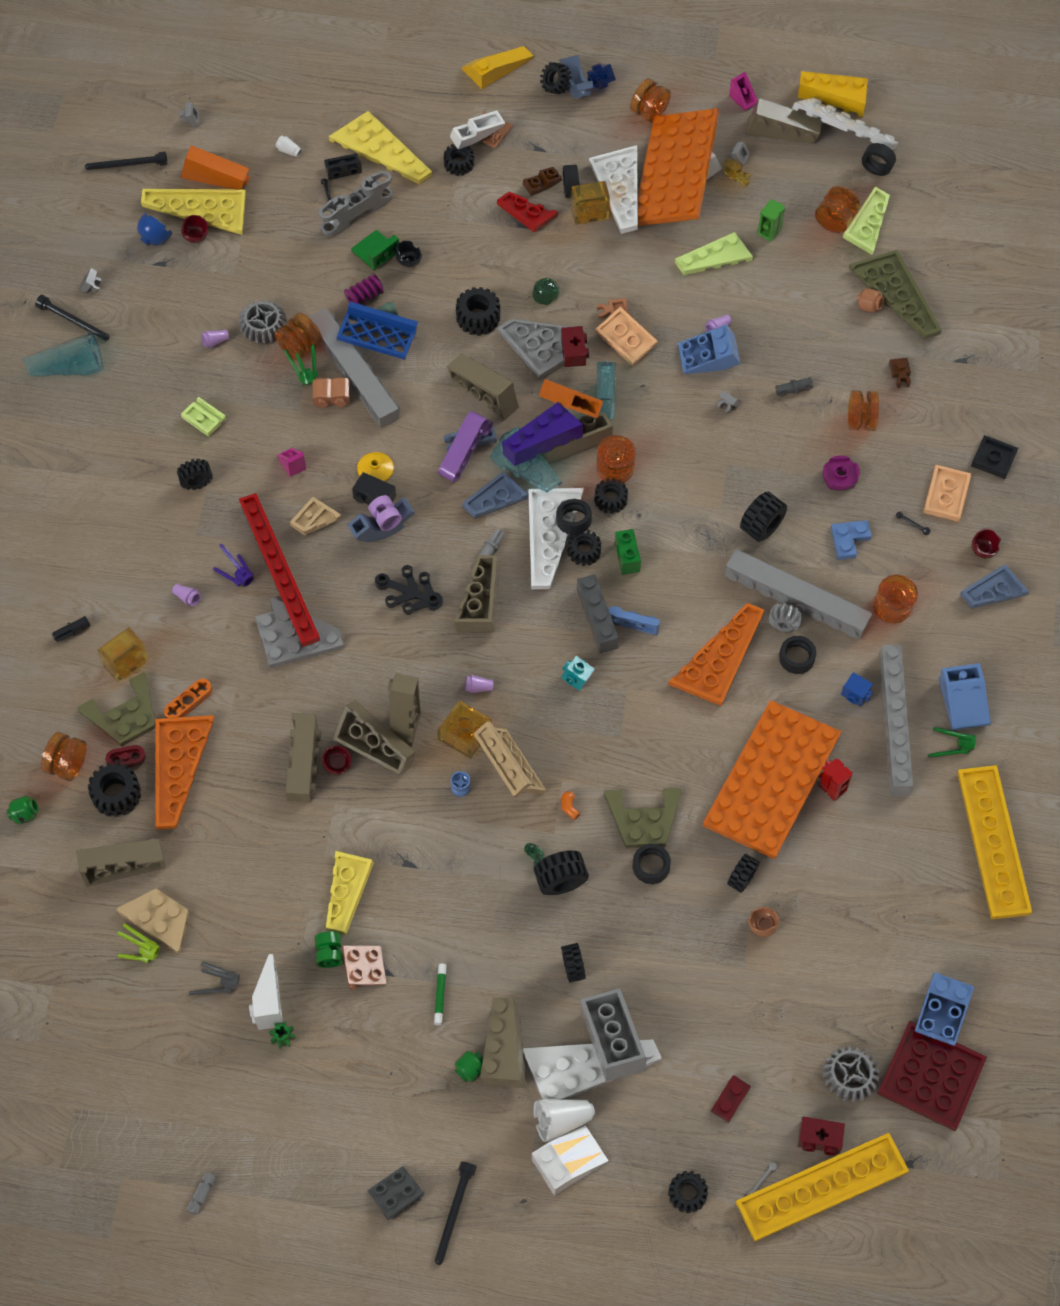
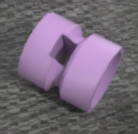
(385, 513)

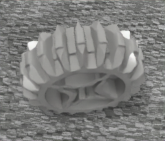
(257, 330)
(857, 1078)

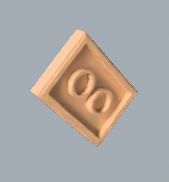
(626, 336)
(947, 493)

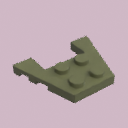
(128, 719)
(643, 825)

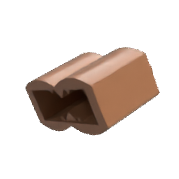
(331, 392)

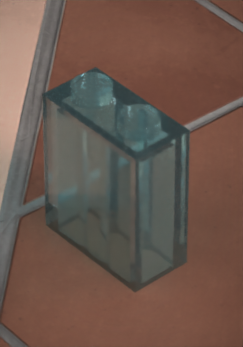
(606, 387)

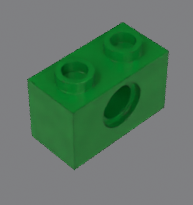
(627, 551)

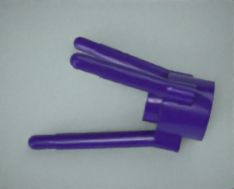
(243, 574)

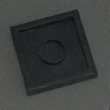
(994, 457)

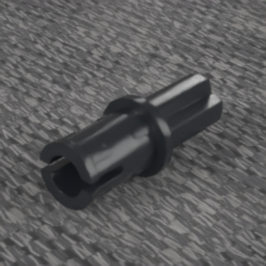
(71, 629)

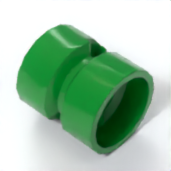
(328, 949)

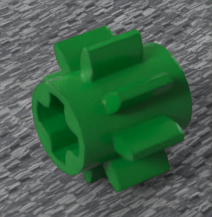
(285, 1040)

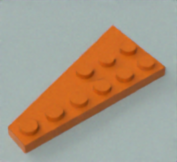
(717, 662)
(177, 758)

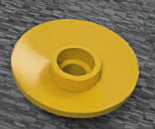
(382, 471)

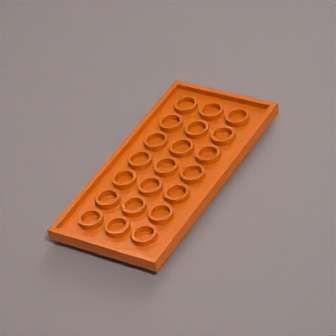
(676, 167)
(772, 779)

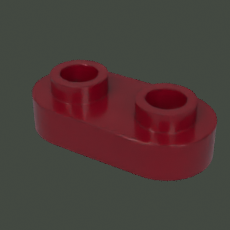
(126, 755)

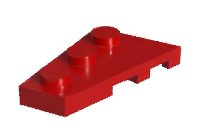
(528, 214)

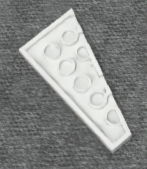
(843, 121)
(620, 174)
(545, 536)

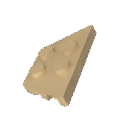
(158, 917)

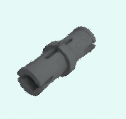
(794, 386)

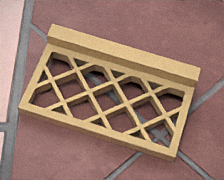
(508, 760)

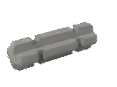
(201, 1193)

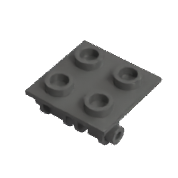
(396, 1193)

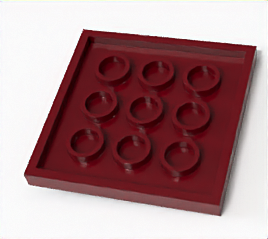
(932, 1077)

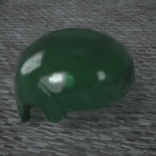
(545, 291)

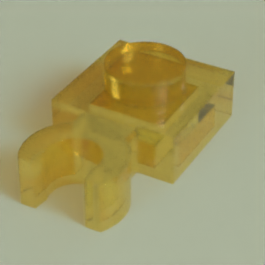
(735, 172)

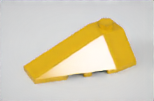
(495, 66)

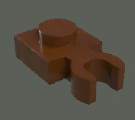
(901, 370)

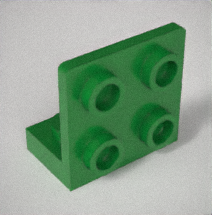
(376, 249)

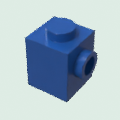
(857, 689)

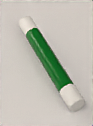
(440, 994)

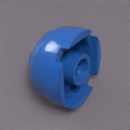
(152, 230)

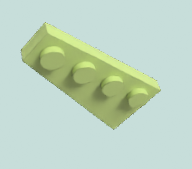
(867, 223)
(717, 253)

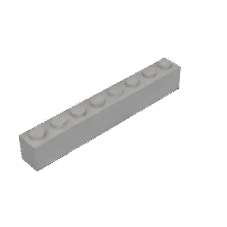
(352, 366)
(798, 593)
(895, 720)

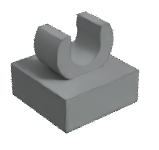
(190, 115)
(739, 153)
(89, 280)
(729, 400)

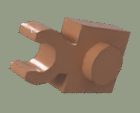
(612, 306)

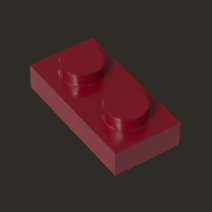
(730, 1098)

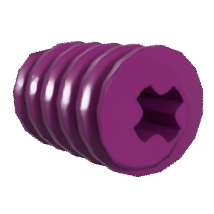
(364, 289)

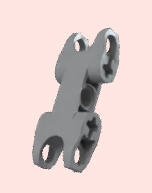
(348, 207)

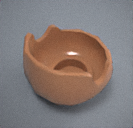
(763, 921)

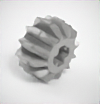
(785, 618)

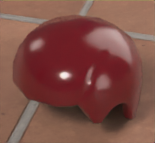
(194, 229)
(986, 543)
(336, 760)

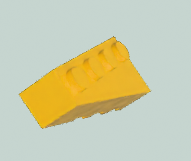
(835, 90)

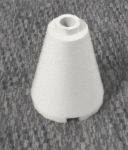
(561, 1116)

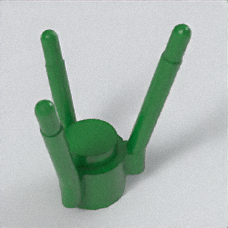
(305, 376)
(965, 741)

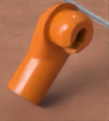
(567, 805)

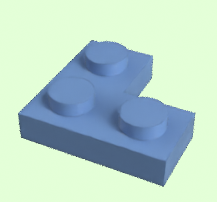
(846, 534)

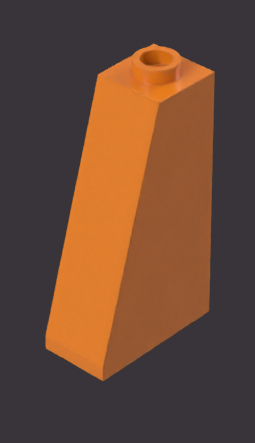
(214, 170)
(571, 398)

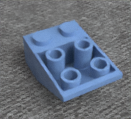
(709, 351)
(965, 696)
(944, 1008)

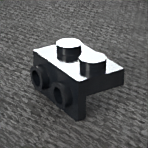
(343, 166)

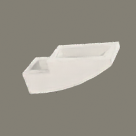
(476, 129)

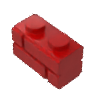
(835, 778)

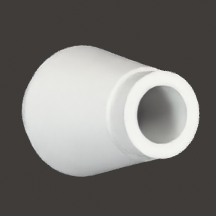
(287, 146)

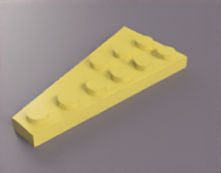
(380, 146)
(219, 207)

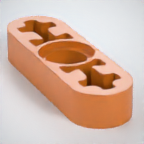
(202, 695)

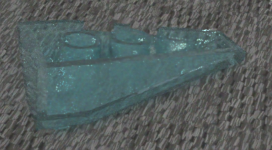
(72, 357)
(535, 471)

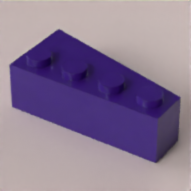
(542, 434)

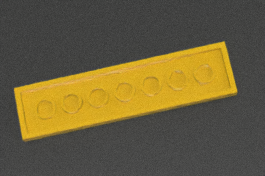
(994, 842)
(821, 1187)

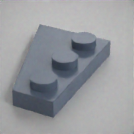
(494, 496)
(994, 588)

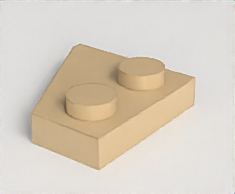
(314, 517)

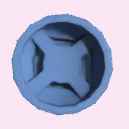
(459, 779)

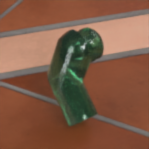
(534, 852)

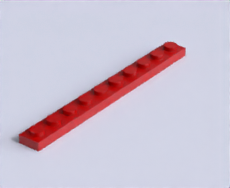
(279, 570)

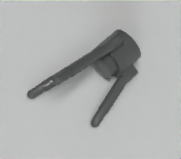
(228, 979)

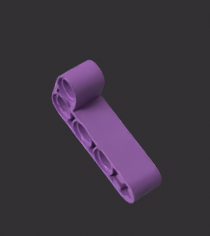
(464, 445)

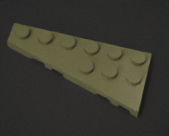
(900, 292)

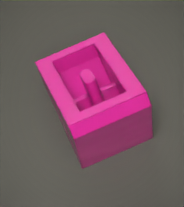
(742, 91)
(292, 461)

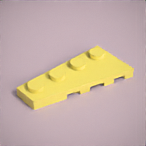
(349, 881)

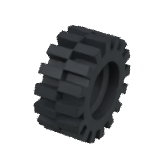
(548, 78)
(458, 167)
(194, 474)
(611, 486)
(584, 557)
(743, 873)
(573, 962)
(694, 1180)

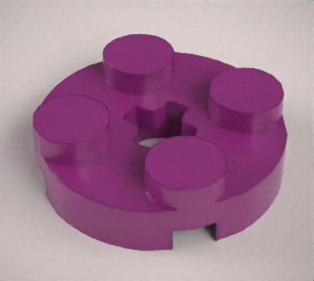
(839, 482)

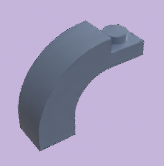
(579, 85)
(367, 530)

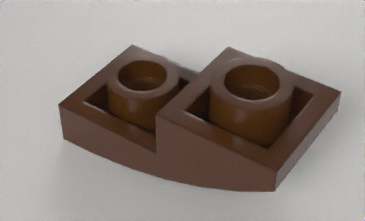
(544, 180)

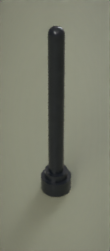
(160, 158)
(45, 304)
(466, 1171)

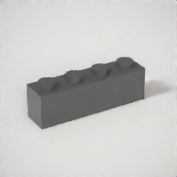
(597, 613)

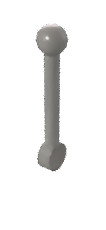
(771, 1168)

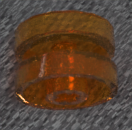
(650, 100)
(863, 409)
(63, 756)

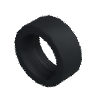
(883, 152)
(570, 178)
(574, 527)
(797, 641)
(651, 849)

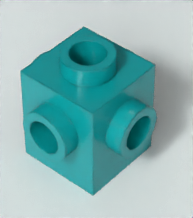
(577, 672)

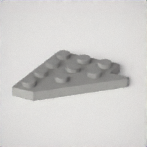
(535, 344)
(282, 642)

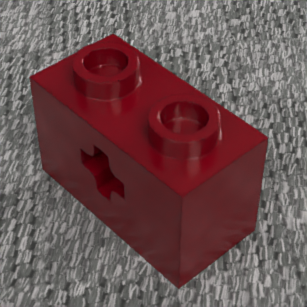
(573, 346)
(831, 1132)

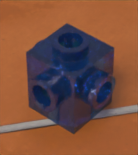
(601, 75)

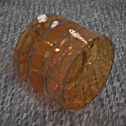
(837, 209)
(298, 335)
(615, 458)
(899, 590)

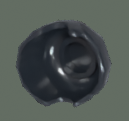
(408, 254)

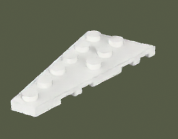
(572, 1069)

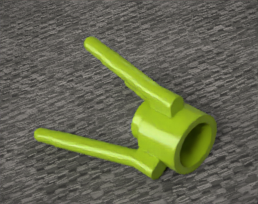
(147, 948)

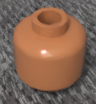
(870, 300)

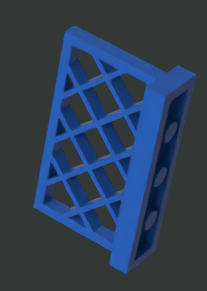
(381, 321)

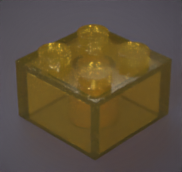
(590, 202)
(123, 654)
(460, 727)

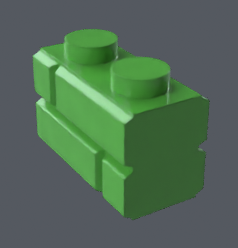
(771, 220)

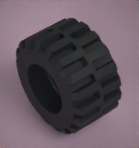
(478, 322)
(763, 516)
(112, 775)
(561, 872)

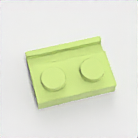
(203, 416)

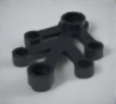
(411, 592)

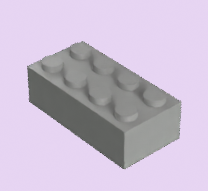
(613, 1034)

